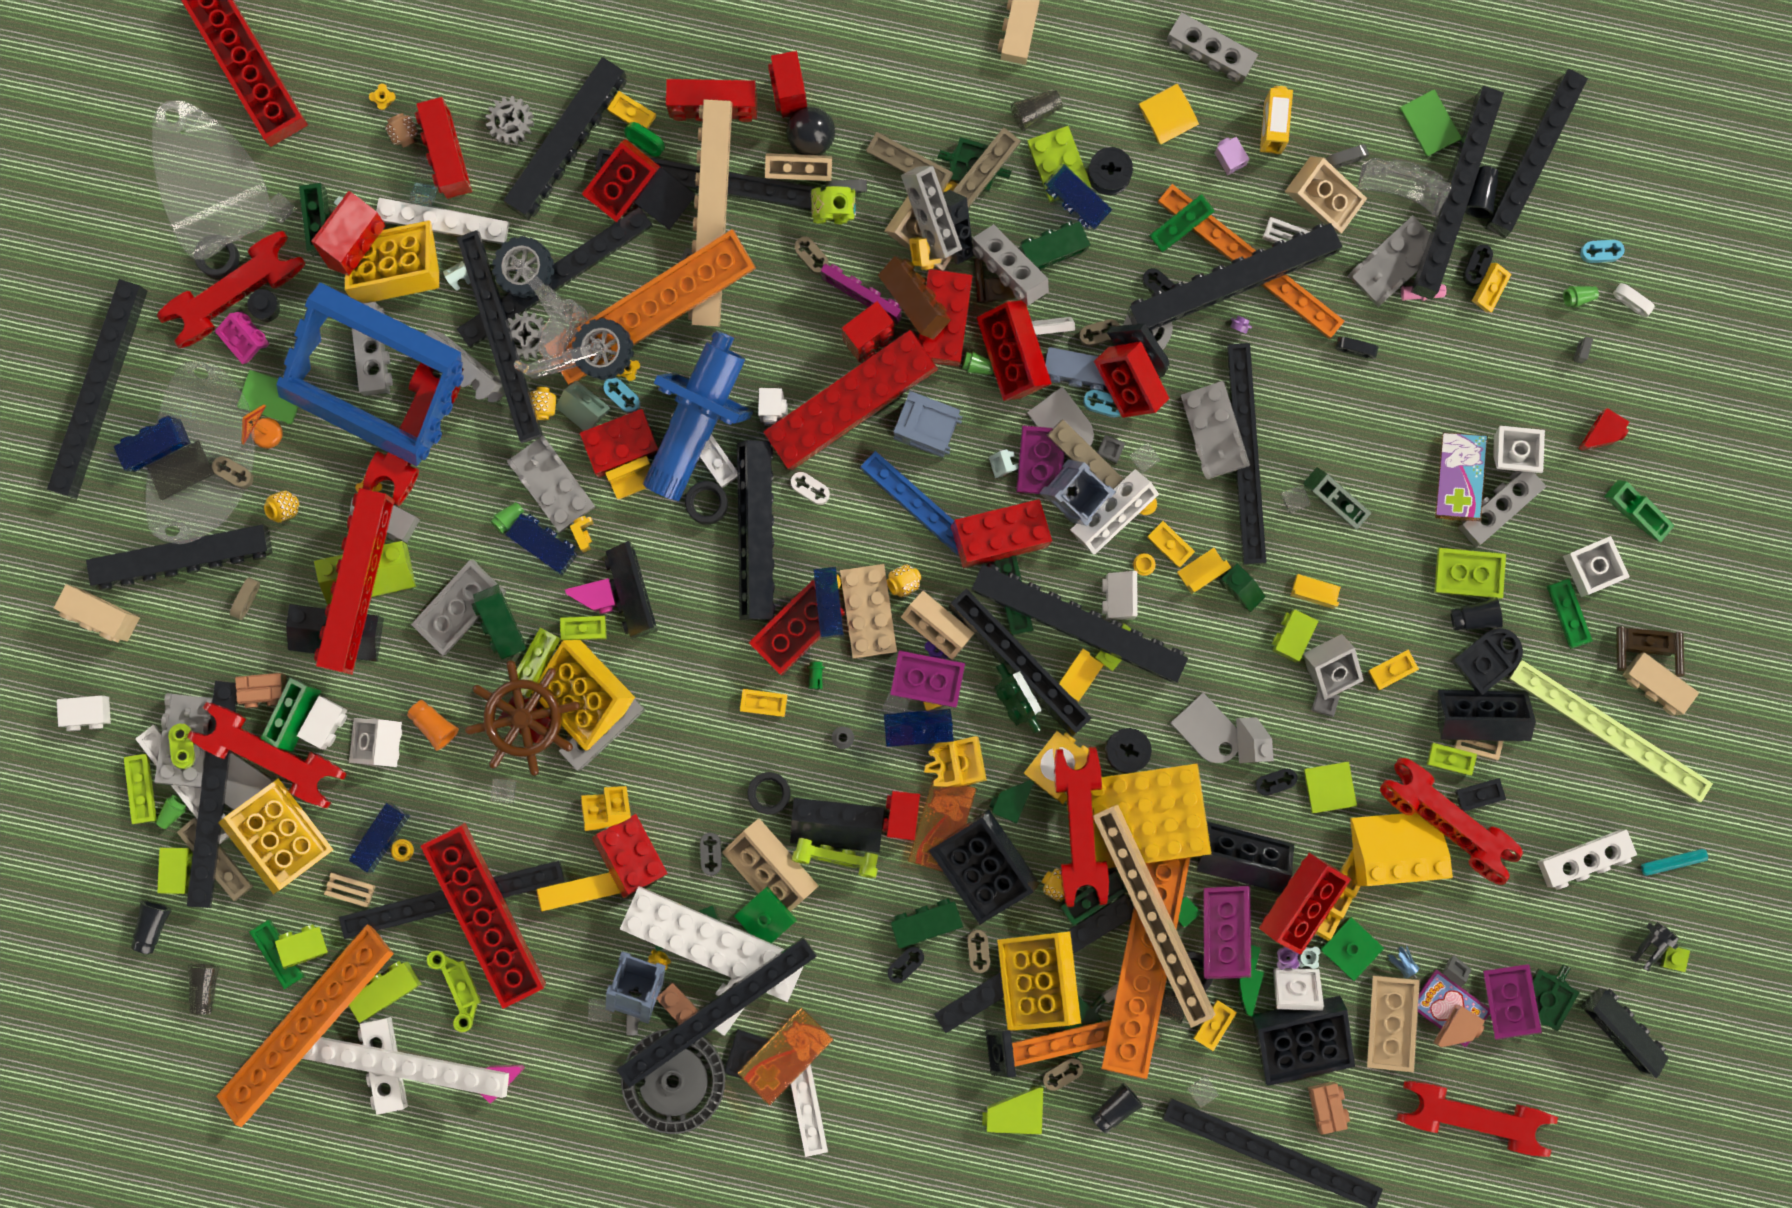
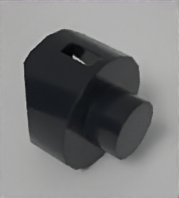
(263, 305)

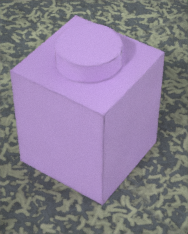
(1231, 155)

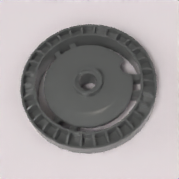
(681, 1098)

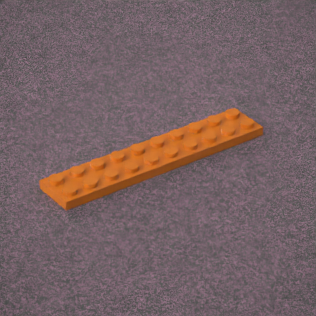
(674, 292)
(1142, 981)
(304, 1025)

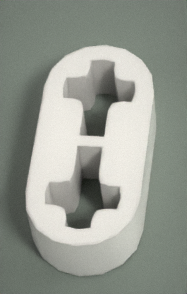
(1633, 300)
(807, 493)

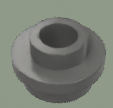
(850, 737)

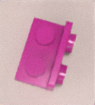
(241, 336)

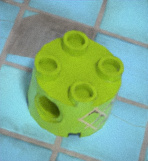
(833, 204)

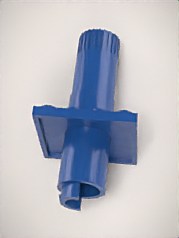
(700, 405)

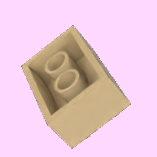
(96, 614)

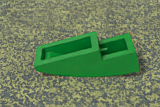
(1639, 510)
(1249, 987)

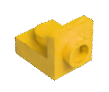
(920, 253)
(582, 537)

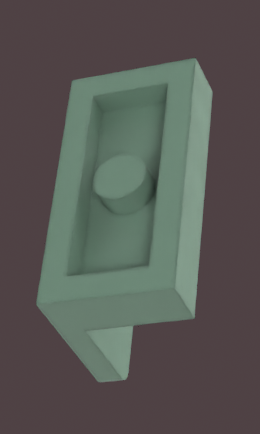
(581, 406)

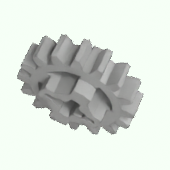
(513, 111)
(525, 326)

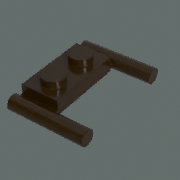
(992, 288)
(1650, 642)

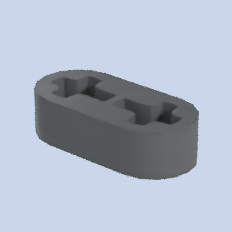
(1348, 156)
(859, 185)
(717, 854)

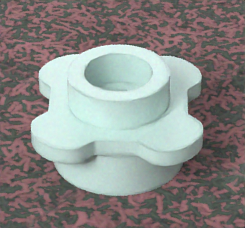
(1313, 961)

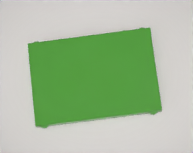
(1430, 123)
(262, 390)

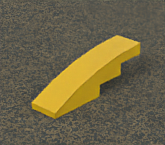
(577, 891)
(1340, 908)

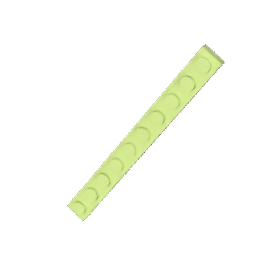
(1610, 731)

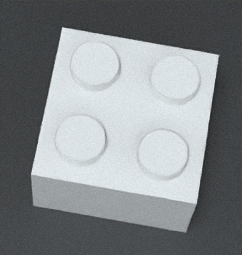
(1596, 566)

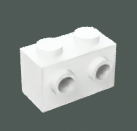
(772, 405)
(83, 711)
(322, 723)

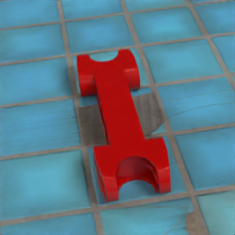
(200, 310)
(392, 467)
(232, 737)
(1482, 844)
(1083, 866)
(1518, 1127)

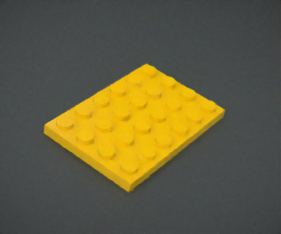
(1161, 811)

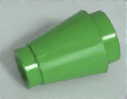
(1579, 295)
(977, 364)
(505, 519)
(171, 811)

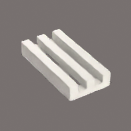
(1272, 221)
(1053, 325)

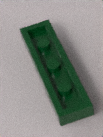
(1017, 622)

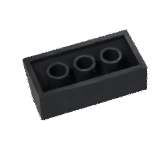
(631, 590)
(305, 625)
(1485, 717)
(837, 824)
(1247, 858)
(1625, 1032)

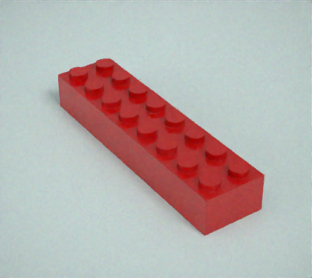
(247, 68)
(851, 400)
(354, 581)
(483, 915)

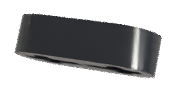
(1473, 263)
(1164, 281)
(1356, 347)
(1278, 787)
(909, 968)

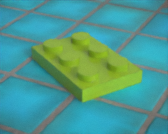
(1053, 150)
(1470, 573)

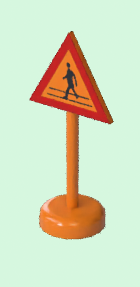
(266, 430)

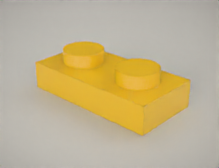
(630, 110)
(1491, 287)
(1170, 544)
(1393, 670)
(763, 702)
(1212, 1030)

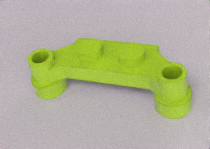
(847, 858)
(460, 985)

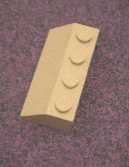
(768, 863)

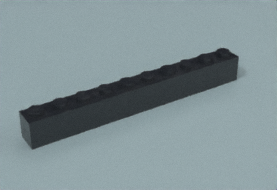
(1462, 181)
(1235, 278)
(97, 389)
(1079, 624)

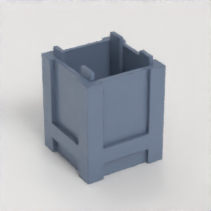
(927, 424)
(1089, 492)
(638, 975)

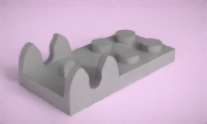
(1392, 262)
(474, 372)
(1215, 430)
(551, 483)
(451, 611)
(187, 711)

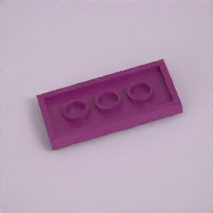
(854, 289)
(1227, 932)

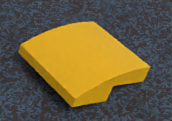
(1168, 114)
(605, 809)

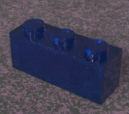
(1077, 197)
(151, 444)
(542, 543)
(828, 602)
(918, 727)
(379, 837)

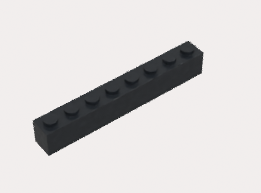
(565, 139)
(1536, 153)
(755, 530)
(173, 558)
(1017, 658)

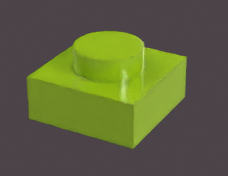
(1675, 959)

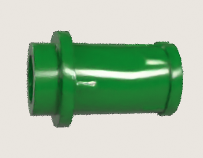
(815, 675)

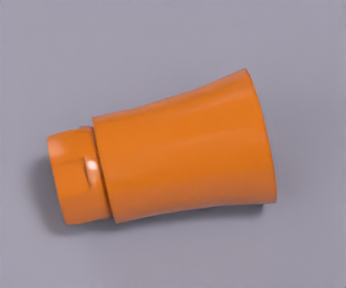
(432, 724)

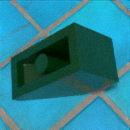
(1242, 587)
(1011, 801)

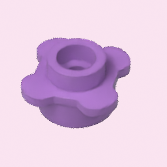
(1240, 324)
(1282, 954)

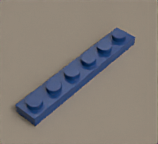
(910, 498)

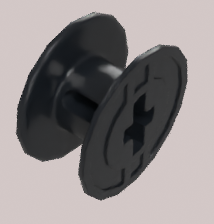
(1121, 167)
(1140, 745)

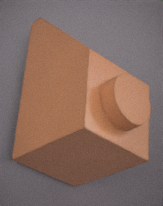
(1459, 1028)

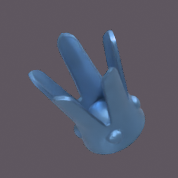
(1408, 967)

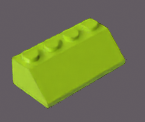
(393, 573)

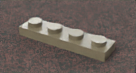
(904, 158)
(987, 165)
(1079, 450)
(227, 872)

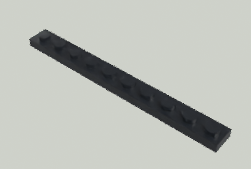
(738, 184)
(567, 269)
(499, 336)
(1249, 477)
(210, 810)
(437, 903)
(992, 989)
(716, 1012)
(1272, 1153)

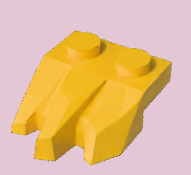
(957, 763)

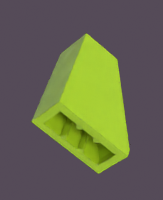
(1016, 1114)

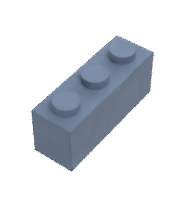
(1073, 368)

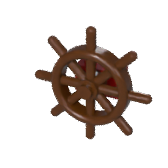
(523, 718)

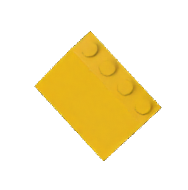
(396, 265)
(587, 681)
(275, 836)
(1398, 850)
(1039, 981)

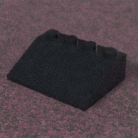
(984, 867)
(1303, 1041)

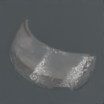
(1405, 180)

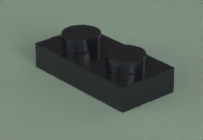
(1480, 794)

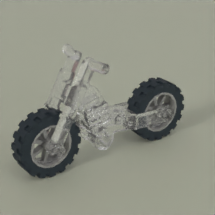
(561, 321)

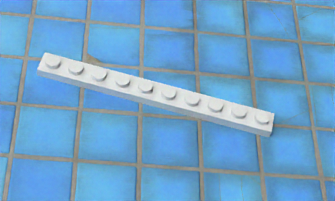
(409, 1067)

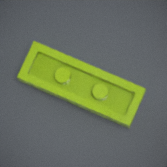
(537, 657)
(140, 789)

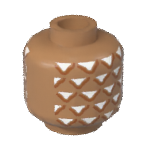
(401, 130)

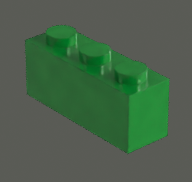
(290, 714)

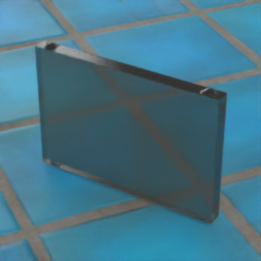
(180, 470)

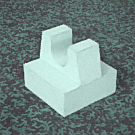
(455, 273)
(1001, 463)

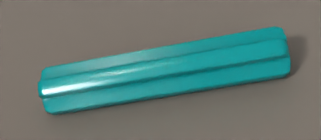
(1674, 862)

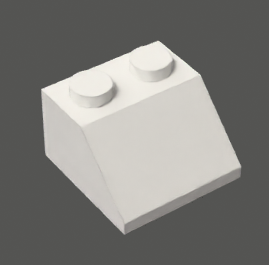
(1519, 449)
(1120, 595)
(375, 742)

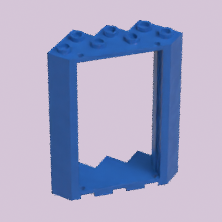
(328, 302)

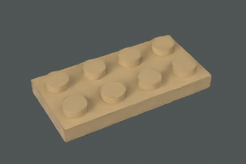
(868, 611)
(1393, 1023)

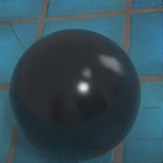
(810, 131)

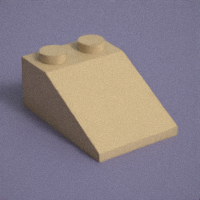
(1326, 193)
(905, 226)

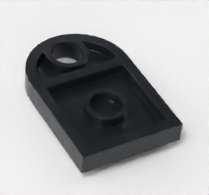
(1139, 332)
(1487, 660)

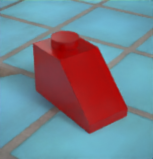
(1605, 430)

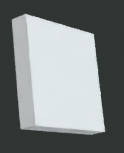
(1298, 989)

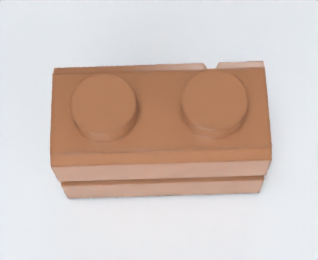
(260, 689)
(1328, 1107)

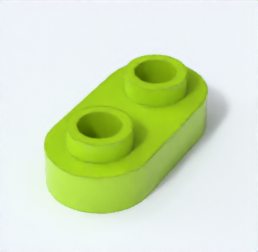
(181, 745)

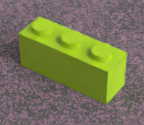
(384, 990)

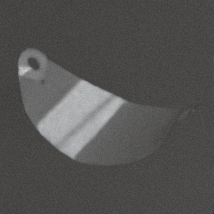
(205, 181)
(215, 419)

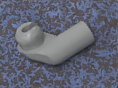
(632, 1025)

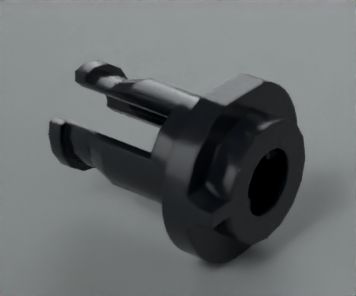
(1660, 937)

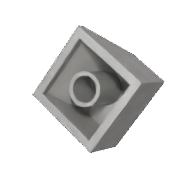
(1333, 666)

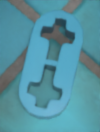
(1601, 246)
(625, 391)
(1100, 408)

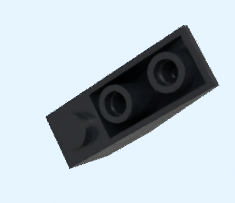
(959, 214)

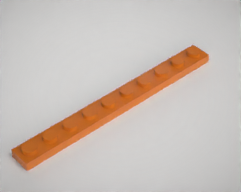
(1234, 247)

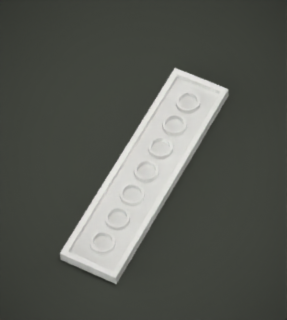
(701, 939)

